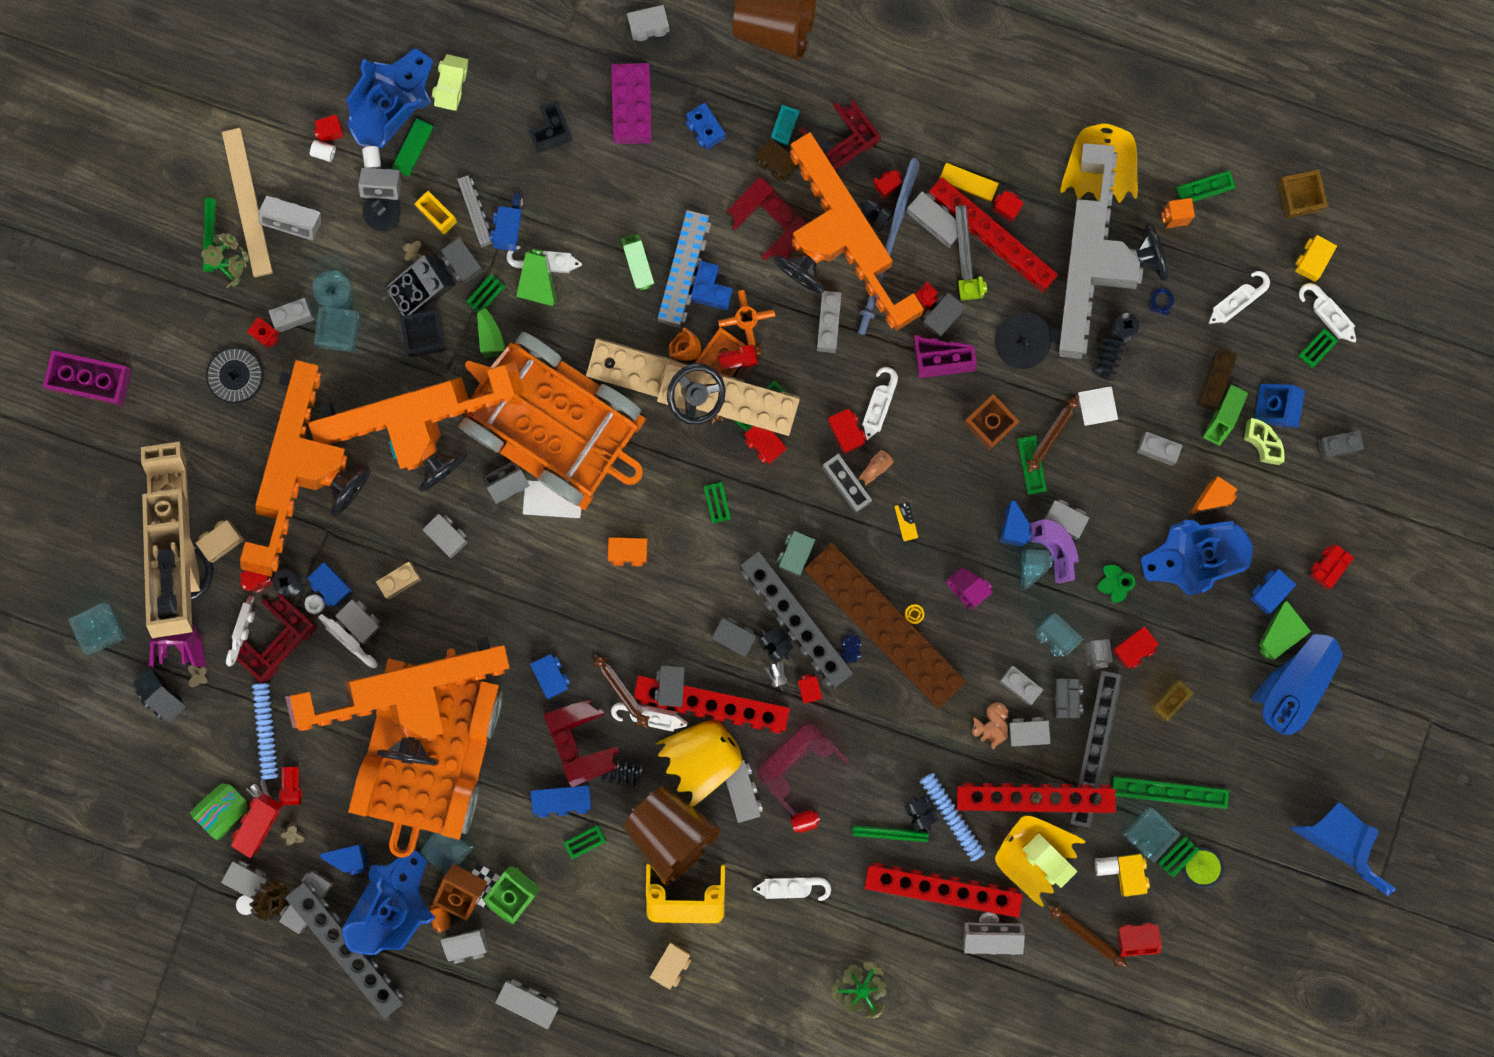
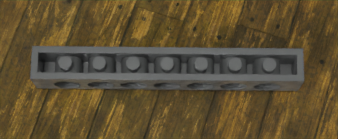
(757, 563)
(1098, 741)
(384, 1006)

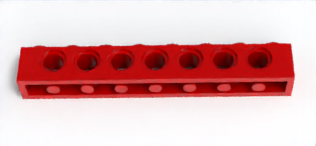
(995, 237)
(780, 713)
(966, 802)
(1010, 907)

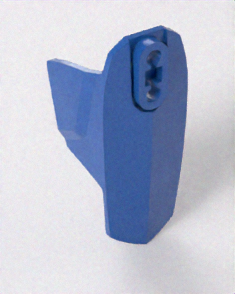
(1300, 682)

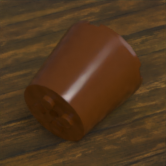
(775, 25)
(669, 833)

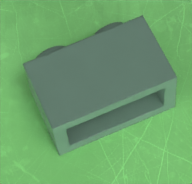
(796, 554)

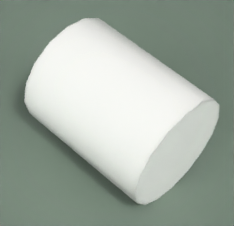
(322, 150)
(371, 157)
(1106, 866)

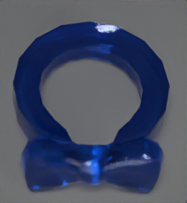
(1154, 307)

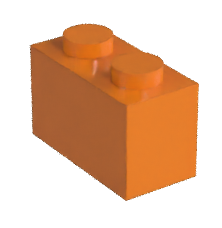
(1177, 213)
(627, 551)

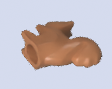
(876, 467)
(996, 729)

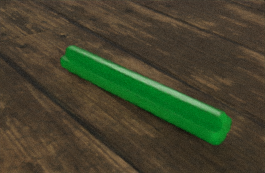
(209, 225)
(888, 833)

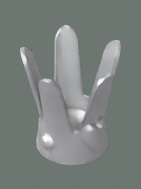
(777, 674)
(256, 790)

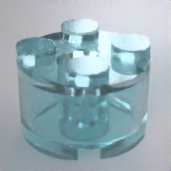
(343, 290)

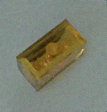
(1171, 700)

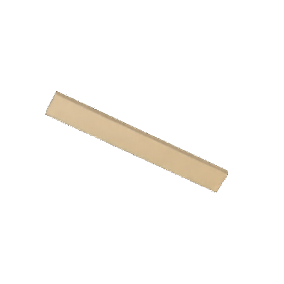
(247, 202)

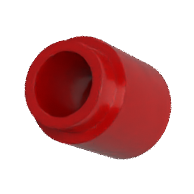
(805, 821)

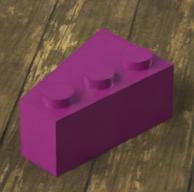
(942, 358)
(969, 588)

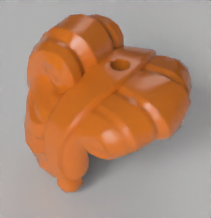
(688, 341)

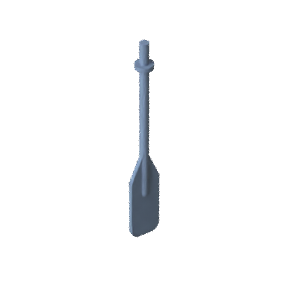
(898, 216)

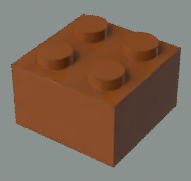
(991, 422)
(459, 892)

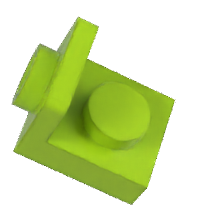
(972, 288)

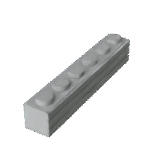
(473, 205)

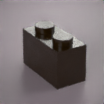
(776, 160)

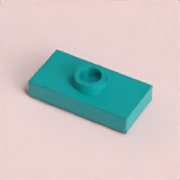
(785, 125)

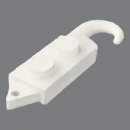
(558, 261)
(1239, 300)
(1330, 313)
(879, 404)
(241, 630)
(347, 640)
(659, 717)
(792, 887)

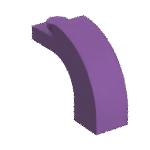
(1059, 544)

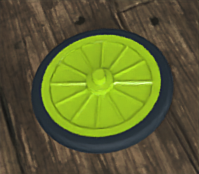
(1204, 869)

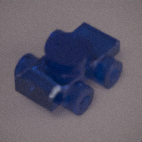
(851, 653)

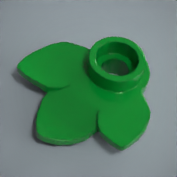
(1113, 583)

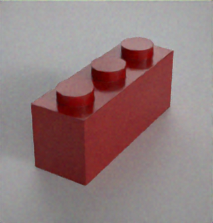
(256, 825)

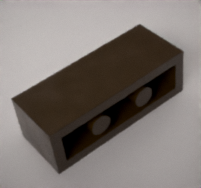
(1216, 379)

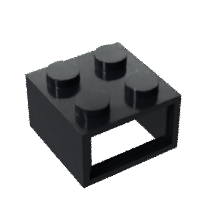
(423, 333)

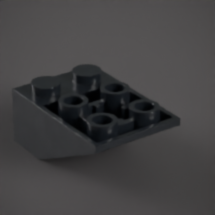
(420, 285)

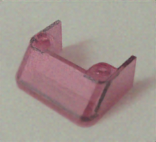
(774, 769)

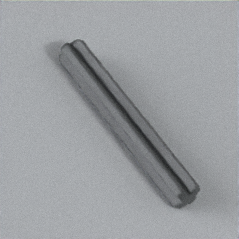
(964, 242)

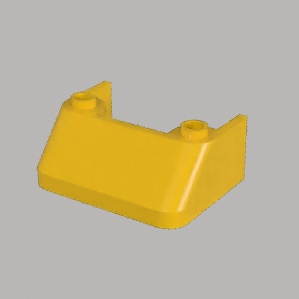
(685, 911)

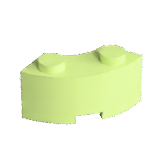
(449, 87)
(1265, 441)
(1049, 860)

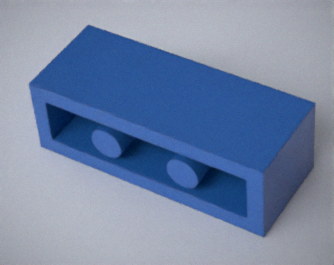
(561, 801)

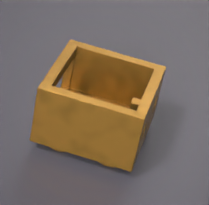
(1302, 194)

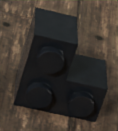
(555, 130)
(158, 696)

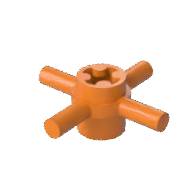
(751, 313)

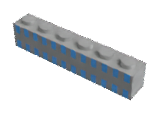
(683, 269)

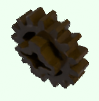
(269, 899)

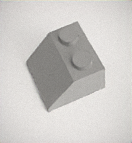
(464, 945)

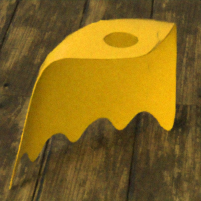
(1126, 163)
(701, 758)
(1012, 858)

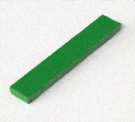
(1170, 792)

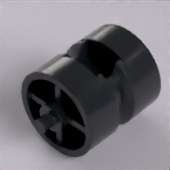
(875, 214)
(775, 644)
(921, 814)

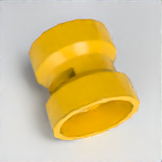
(914, 614)

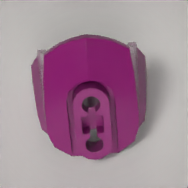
(188, 644)

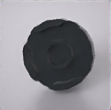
(381, 214)

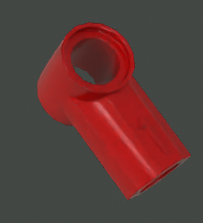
(743, 357)
(290, 792)

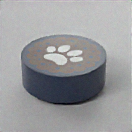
(518, 201)

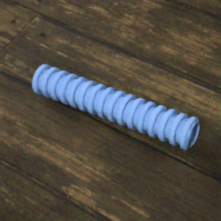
(265, 731)
(952, 817)

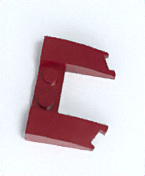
(862, 139)
(763, 195)
(298, 628)
(560, 725)

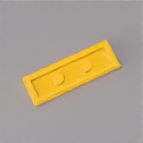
(969, 182)

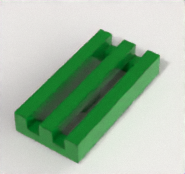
(495, 282)
(1307, 359)
(713, 487)
(1185, 840)
(569, 849)

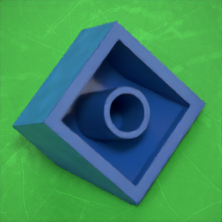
(1279, 405)
(1015, 526)
(348, 859)

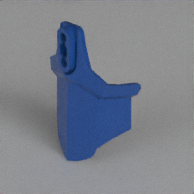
(386, 99)
(1199, 555)
(1348, 840)
(388, 908)

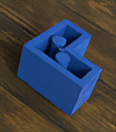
(707, 291)

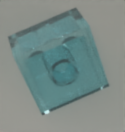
(1033, 566)
(445, 851)

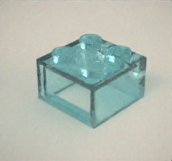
(337, 329)
(97, 628)
(1058, 635)
(1151, 834)

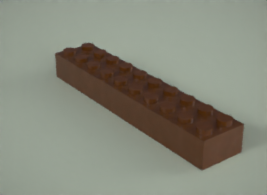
(884, 626)

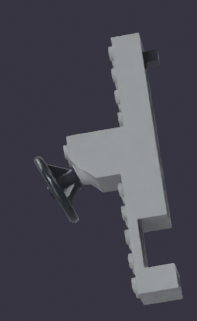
(1100, 260)

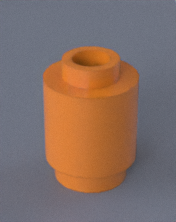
(442, 918)

